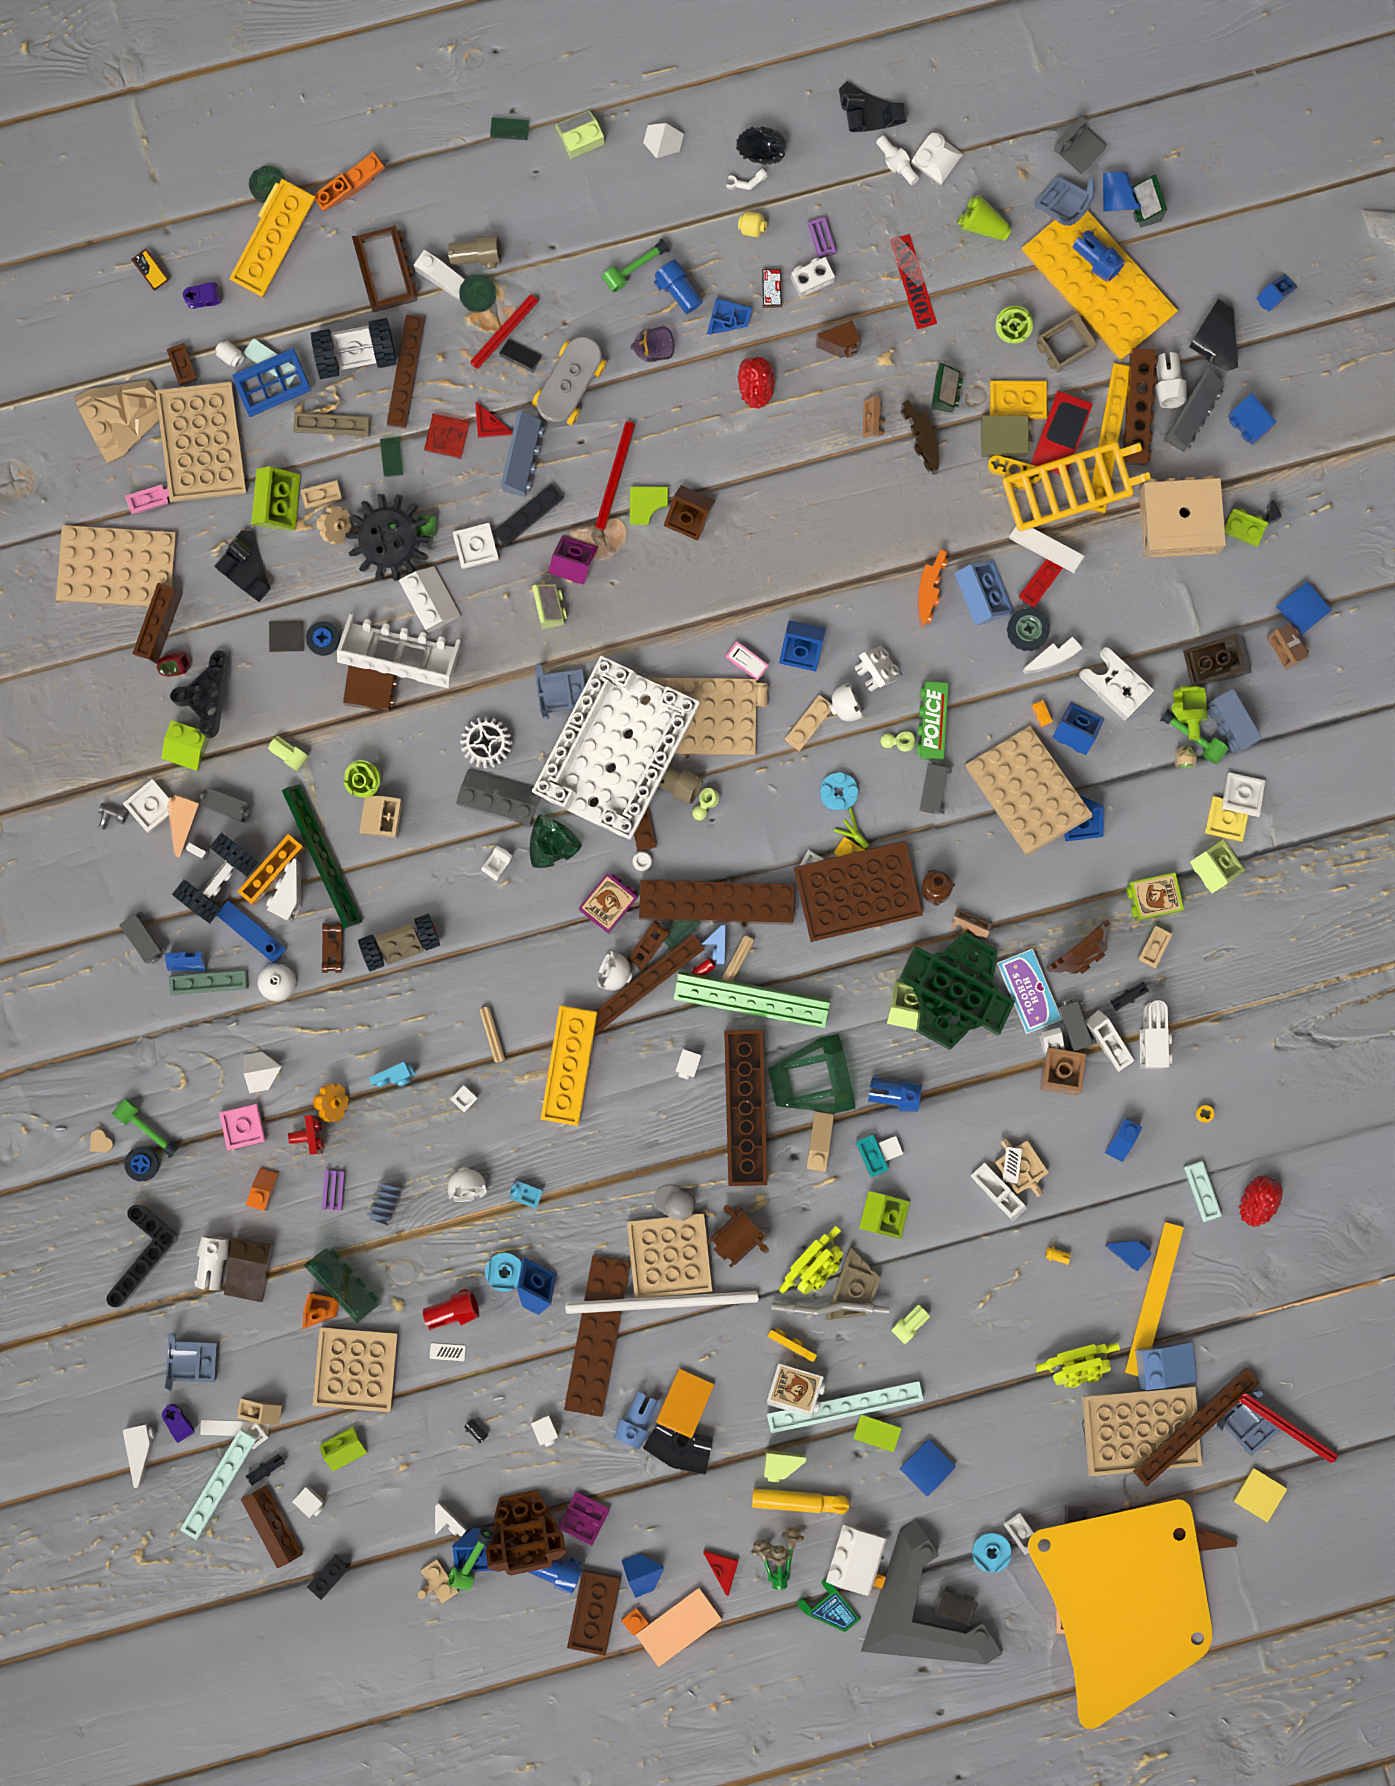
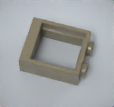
(1081, 332)

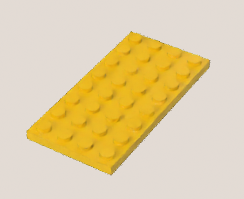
(1117, 311)

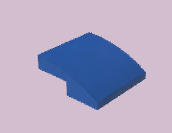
(1304, 608)
(927, 1467)

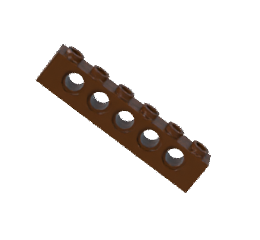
(1149, 359)

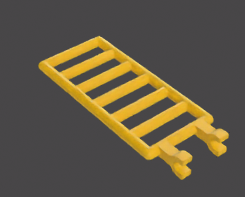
(1060, 464)

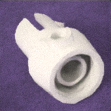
(1171, 387)
(212, 1253)

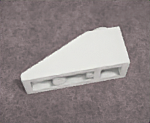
(438, 273)
(1109, 1040)
(138, 1447)

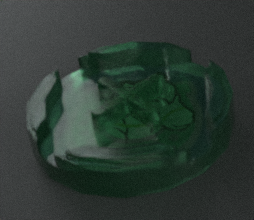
(263, 180)
(477, 293)

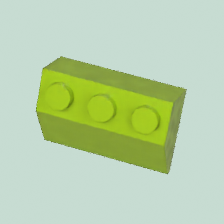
(275, 499)

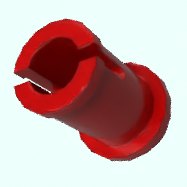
(704, 967)

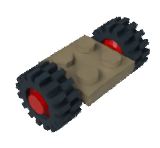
(399, 943)

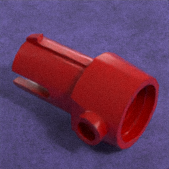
(460, 1308)

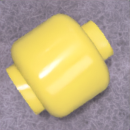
(752, 224)

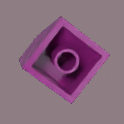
(572, 559)

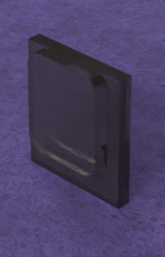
(286, 636)

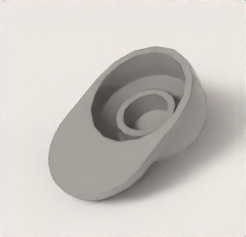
(674, 1203)

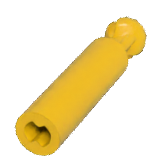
(799, 1501)

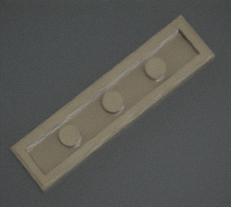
(331, 424)

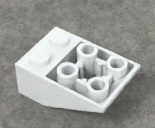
(287, 898)

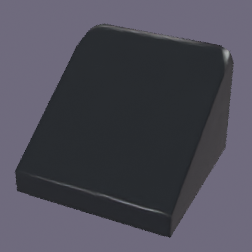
(1273, 513)

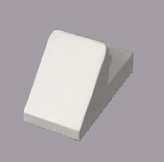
(1052, 1039)
(444, 1516)
(1020, 1532)

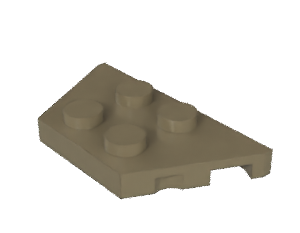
(855, 1285)

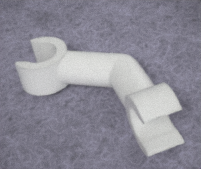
(759, 177)

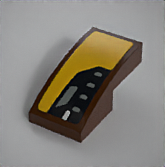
(150, 269)

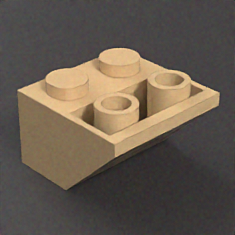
(381, 816)

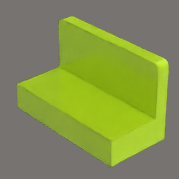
(342, 1449)

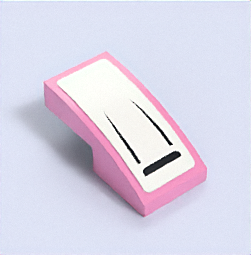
(746, 660)

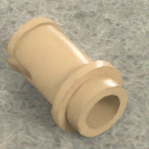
(761, 694)

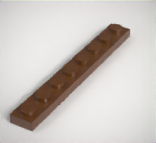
(647, 982)
(1195, 1427)

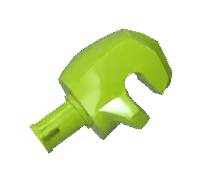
(1190, 708)

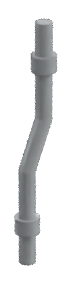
(868, 1308)

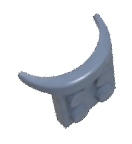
(1066, 201)
(558, 690)
(190, 1361)
(1248, 1427)

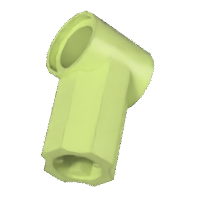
(291, 755)
(907, 1327)

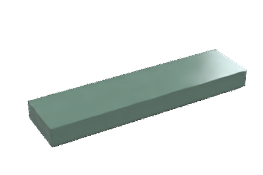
(208, 982)

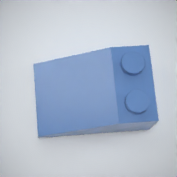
(1166, 1366)

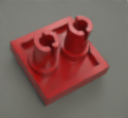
(309, 1135)

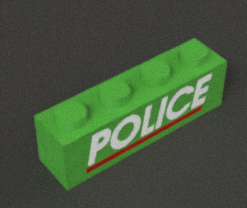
(933, 721)

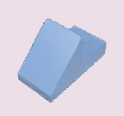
(717, 939)

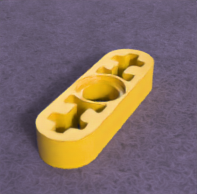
(1002, 460)

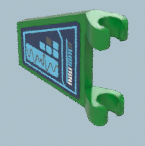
(831, 1609)

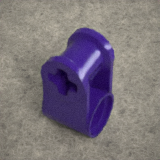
(203, 295)
(179, 1425)

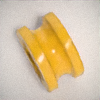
(1206, 1108)

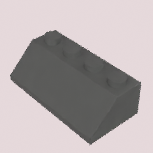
(1194, 411)
(498, 797)

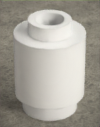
(229, 354)

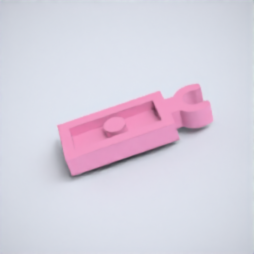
(147, 499)

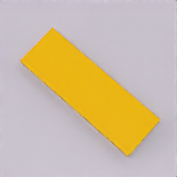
(272, 238)
(569, 1065)

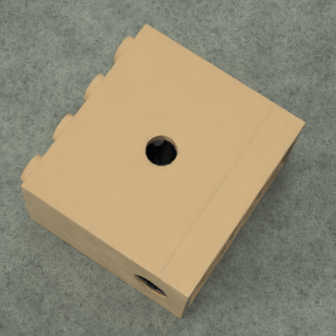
(1182, 517)

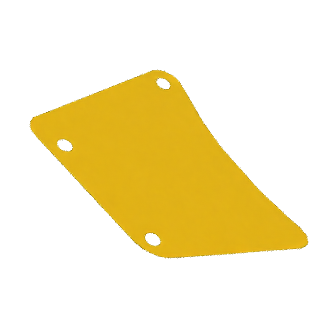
(1126, 1602)

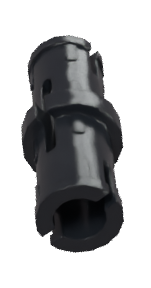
(1129, 996)
(265, 1469)

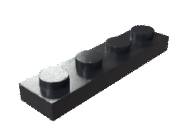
(528, 515)

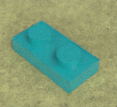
(872, 1156)

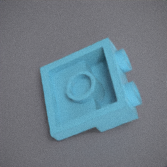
(399, 1075)

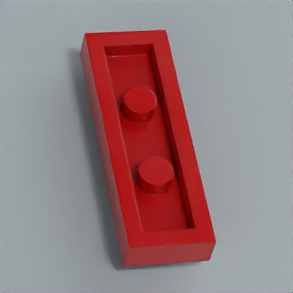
(1040, 583)

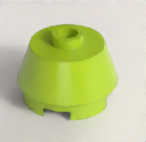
(1014, 324)
(362, 778)

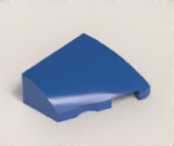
(728, 316)

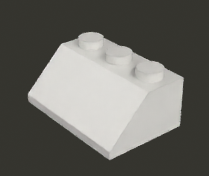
(429, 598)
(856, 1560)

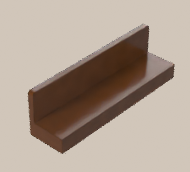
(157, 623)
(271, 1527)

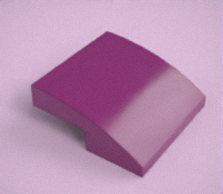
(583, 1519)

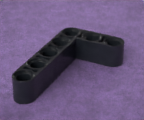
(146, 1258)

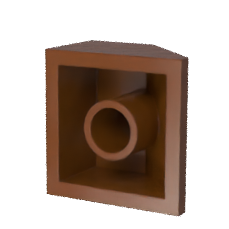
(840, 340)
(689, 512)

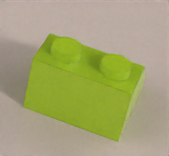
(184, 745)
(884, 1215)

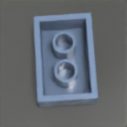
(1233, 722)

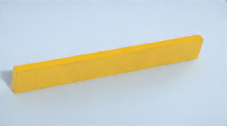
(1111, 426)
(1155, 1293)

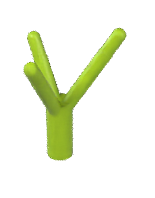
(855, 833)

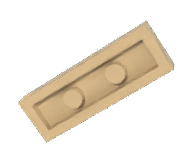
(808, 723)

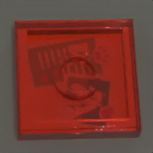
(446, 436)

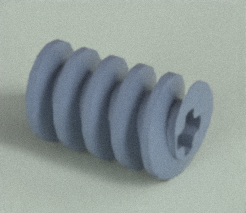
(384, 1203)

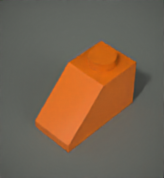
(262, 1189)

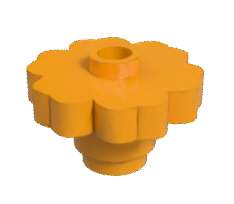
(331, 1102)

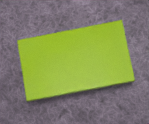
(877, 1433)

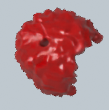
(756, 381)
(1260, 1201)

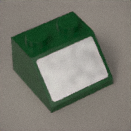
(1151, 200)
(945, 389)

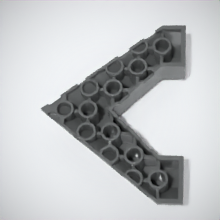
(892, 1626)

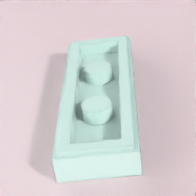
(258, 353)
(1202, 1191)

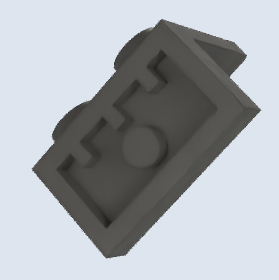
(1079, 146)

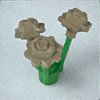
(779, 1555)

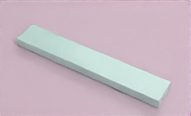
(218, 1483)

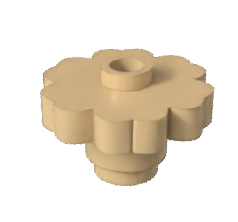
(334, 524)

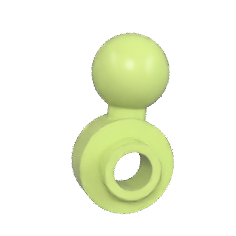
(888, 741)
(700, 811)

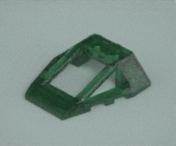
(838, 1074)

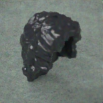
(761, 145)

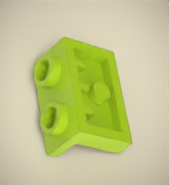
(1245, 527)

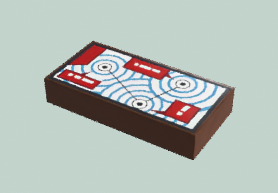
(771, 288)

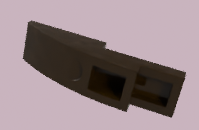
(926, 442)

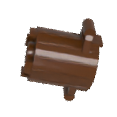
(737, 1237)

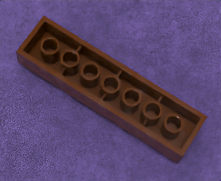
(716, 902)
(745, 1108)

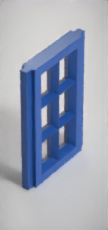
(269, 364)

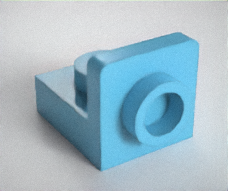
(525, 1194)

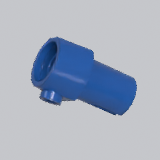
(1105, 261)
(674, 280)
(904, 1094)
(562, 1574)

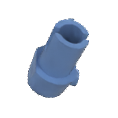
(634, 1427)

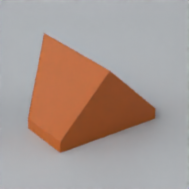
(318, 1309)

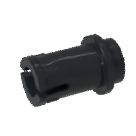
(475, 1430)

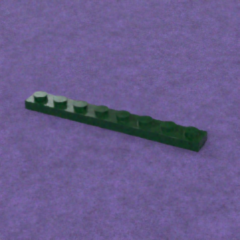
(322, 856)

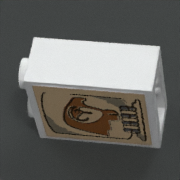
(796, 1390)

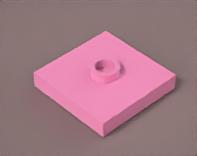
(242, 1126)

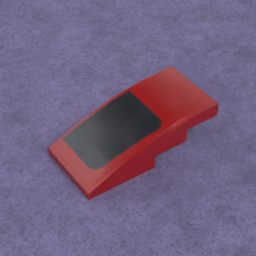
(1062, 430)

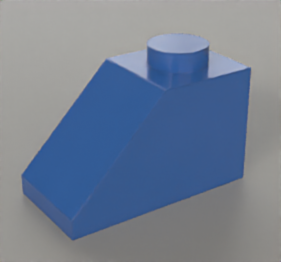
(1276, 292)
(1123, 1139)
(1131, 1252)

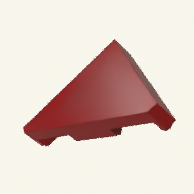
(489, 425)
(723, 1568)

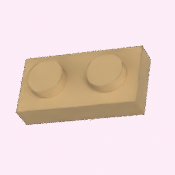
(321, 495)
(1155, 947)

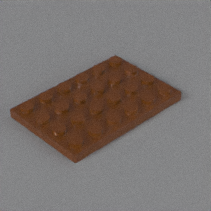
(858, 891)

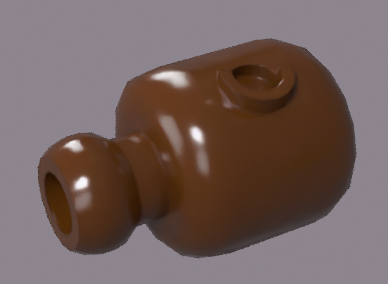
(937, 887)

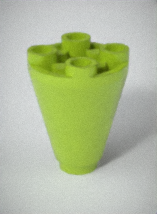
(983, 220)

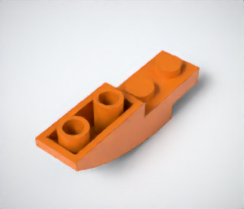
(349, 183)
(928, 594)

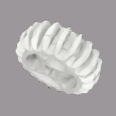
(494, 740)

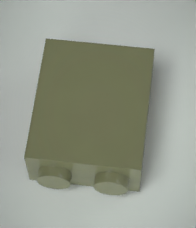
(1005, 436)

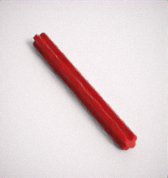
(615, 475)
(1288, 1427)

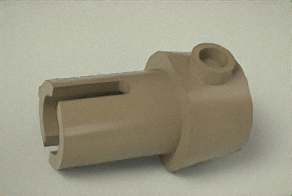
(484, 250)
(683, 785)

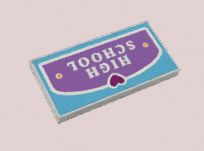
(1029, 990)

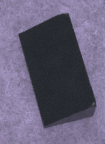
(520, 355)

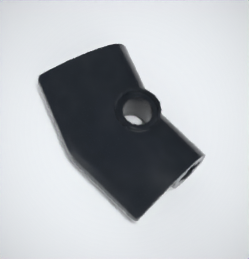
(687, 1457)

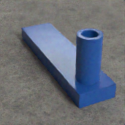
(251, 932)

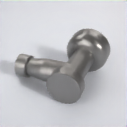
(121, 815)

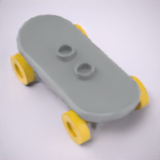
(569, 380)

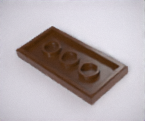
(594, 1612)

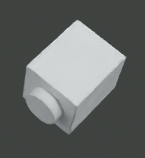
(687, 1064)
(545, 1430)
(309, 1502)

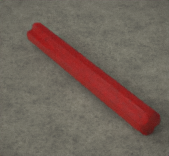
(504, 331)

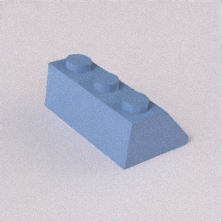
(983, 592)

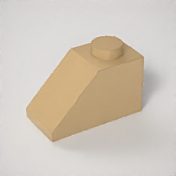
(259, 1412)

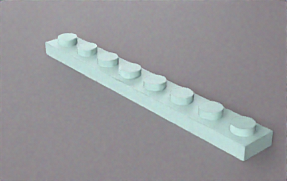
(848, 1406)

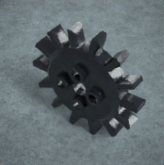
(405, 531)

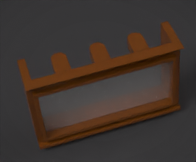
(385, 268)

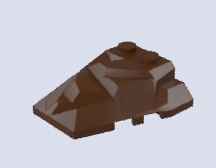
(1084, 953)
(524, 1535)

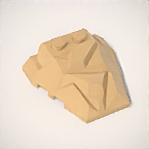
(118, 415)

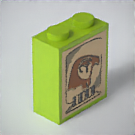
(1154, 897)

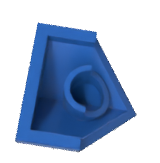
(642, 1574)

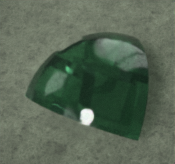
(551, 842)

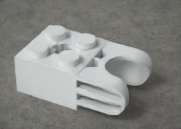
(1111, 685)
(1155, 1037)

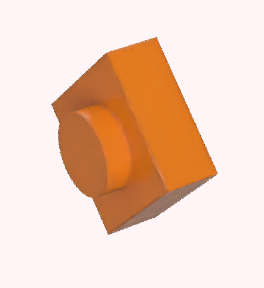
(634, 1621)

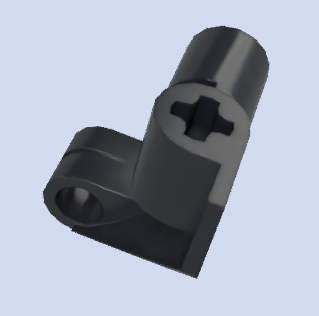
(868, 112)
(1217, 337)
(244, 566)

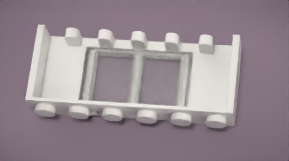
(398, 653)

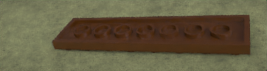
(596, 1338)

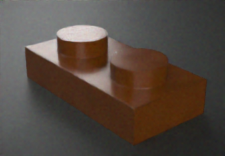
(181, 364)

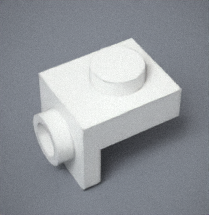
(497, 862)

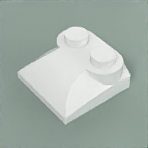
(936, 158)

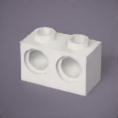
(815, 281)

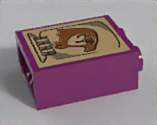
(608, 902)

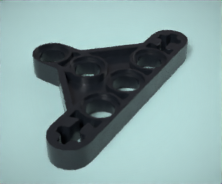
(205, 684)

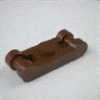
(648, 945)
(332, 947)

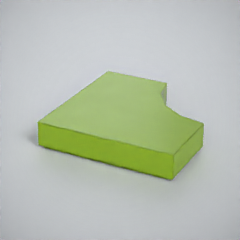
(645, 502)

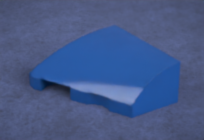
(1118, 192)
(185, 961)

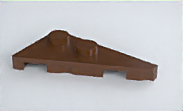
(1206, 1539)

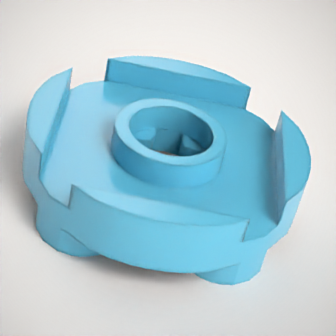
(840, 781)
(496, 1279)
(1003, 1552)

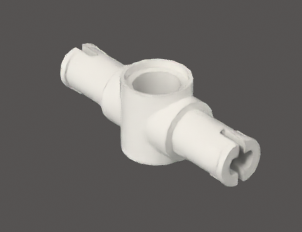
(897, 160)

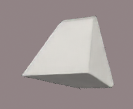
(663, 139)
(259, 1071)

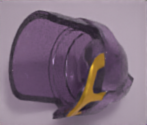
(654, 344)

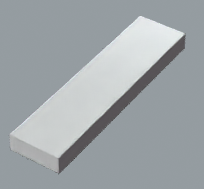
(1048, 548)

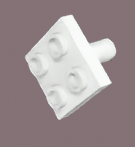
(880, 667)

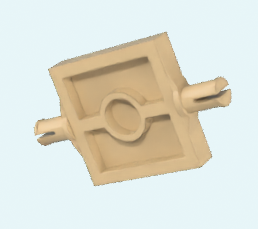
(1030, 1168)

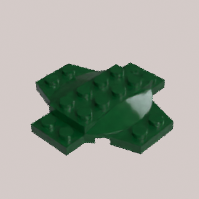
(956, 990)

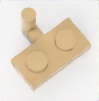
(438, 1582)

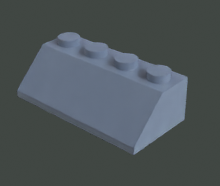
(521, 454)

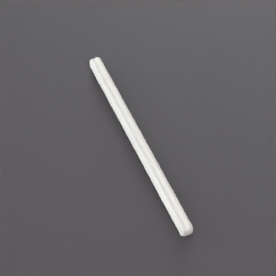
(661, 1302)

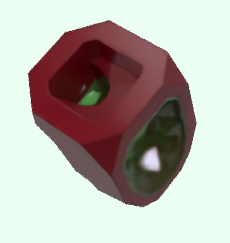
(174, 664)

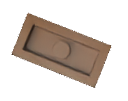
(871, 416)
(967, 921)

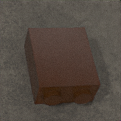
(369, 689)

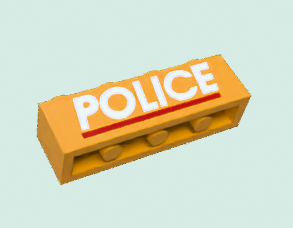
(270, 870)

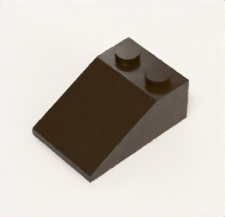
(1217, 660)
(248, 1269)

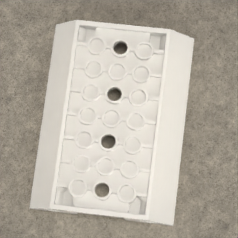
(596, 739)

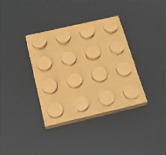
(669, 1256)
(355, 1369)

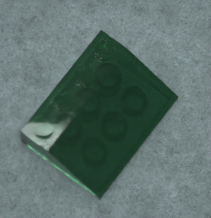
(342, 1284)

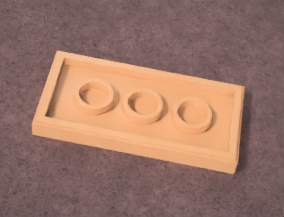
(678, 1627)

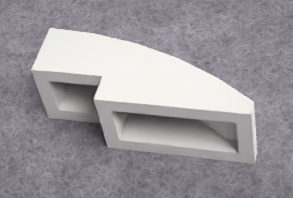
(1053, 656)
(998, 1192)

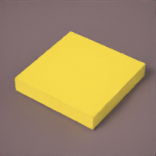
(1225, 822)
(1260, 1495)

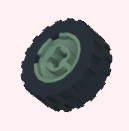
(1028, 629)

